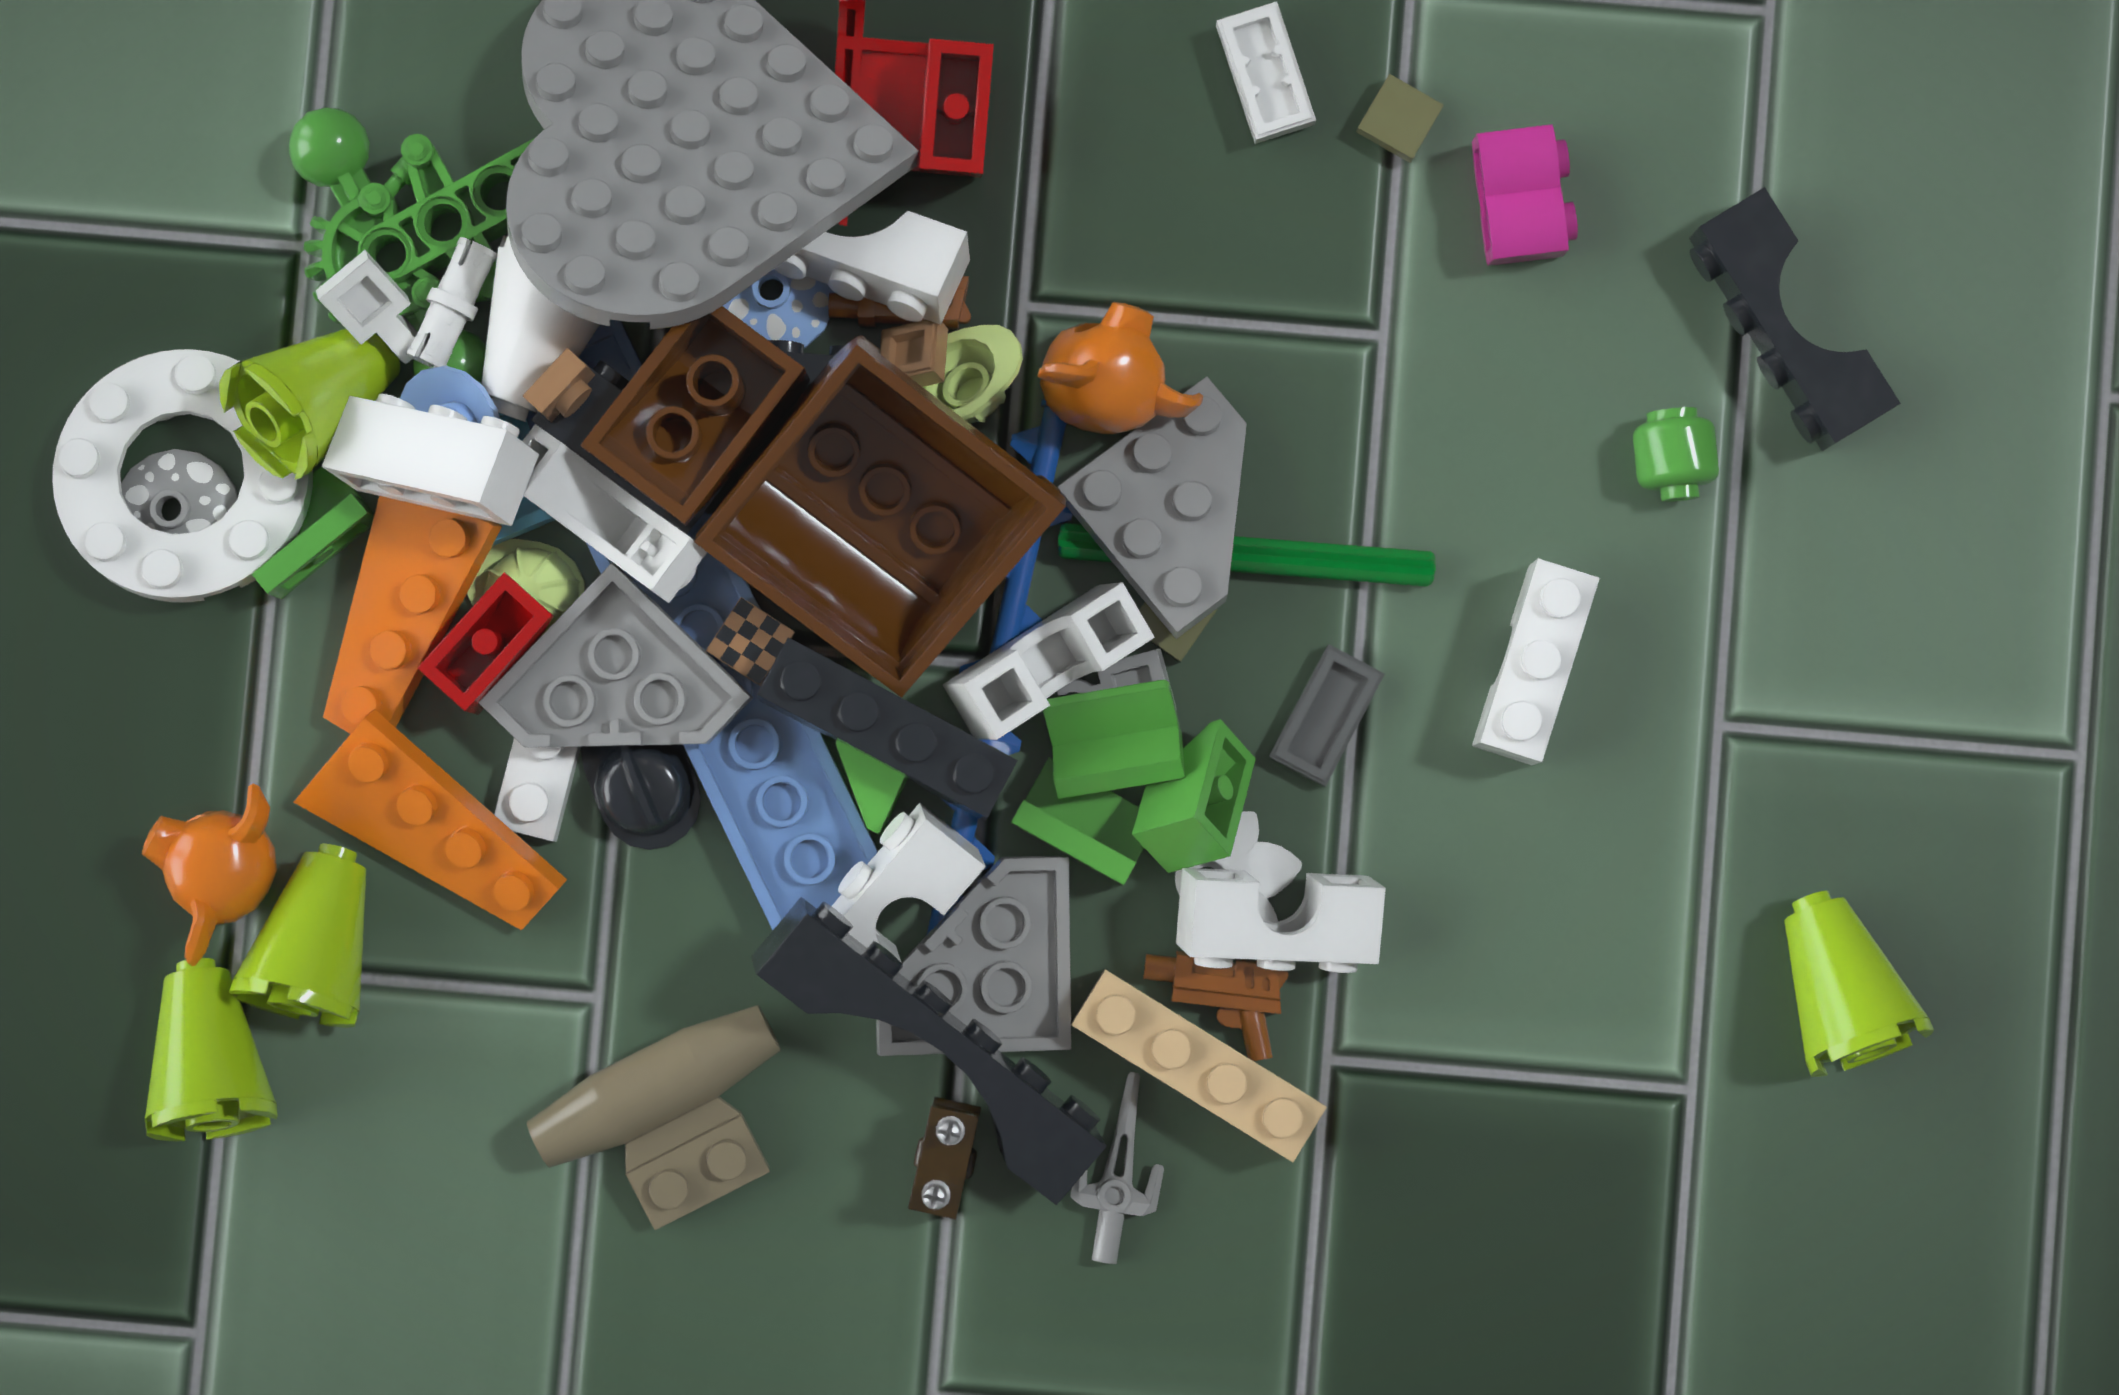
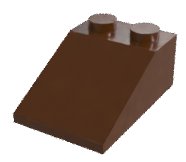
(696, 411)

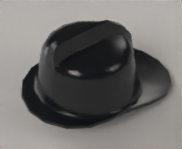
(643, 792)

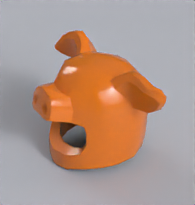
(1110, 375)
(215, 865)

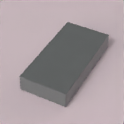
(1326, 715)

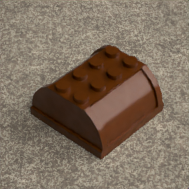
(878, 516)

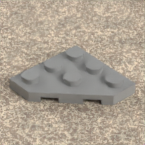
(1168, 507)
(615, 677)
(1000, 959)

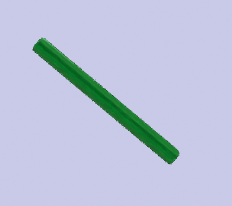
(1293, 558)

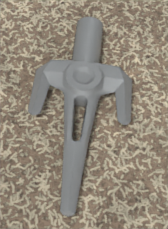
(1115, 1194)

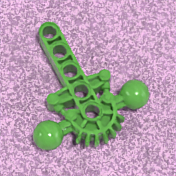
(332, 150)

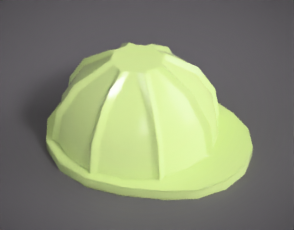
(978, 370)
(537, 568)

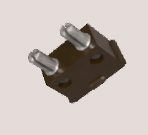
(944, 1158)

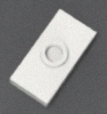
(1265, 72)

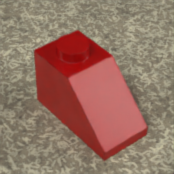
(486, 643)

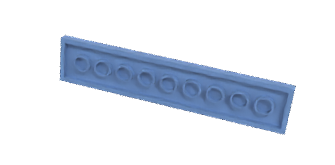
(763, 770)

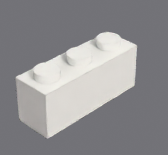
(431, 458)

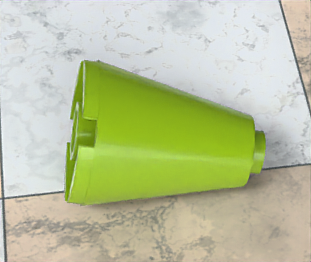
(298, 394)
(311, 943)
(1846, 988)
(205, 1060)

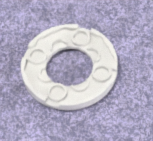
(99, 519)

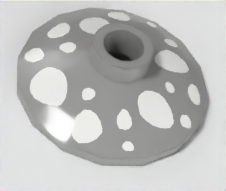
(188, 476)

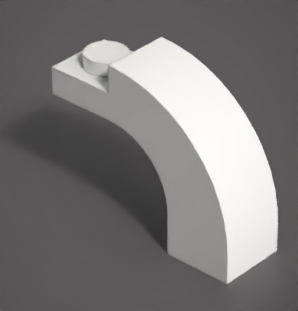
(610, 518)

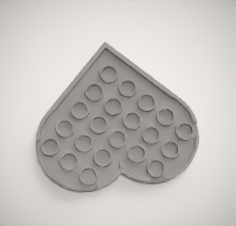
(681, 155)

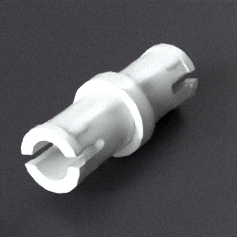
(452, 303)

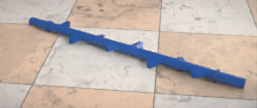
(1041, 450)

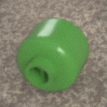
(1675, 453)

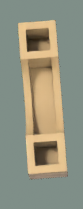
(1198, 1065)

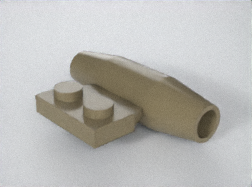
(669, 1113)

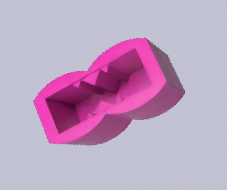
(1523, 195)

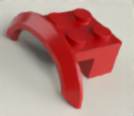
(924, 90)

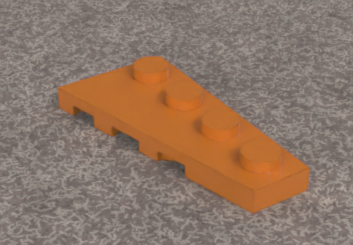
(402, 606)
(422, 817)

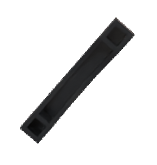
(829, 971)

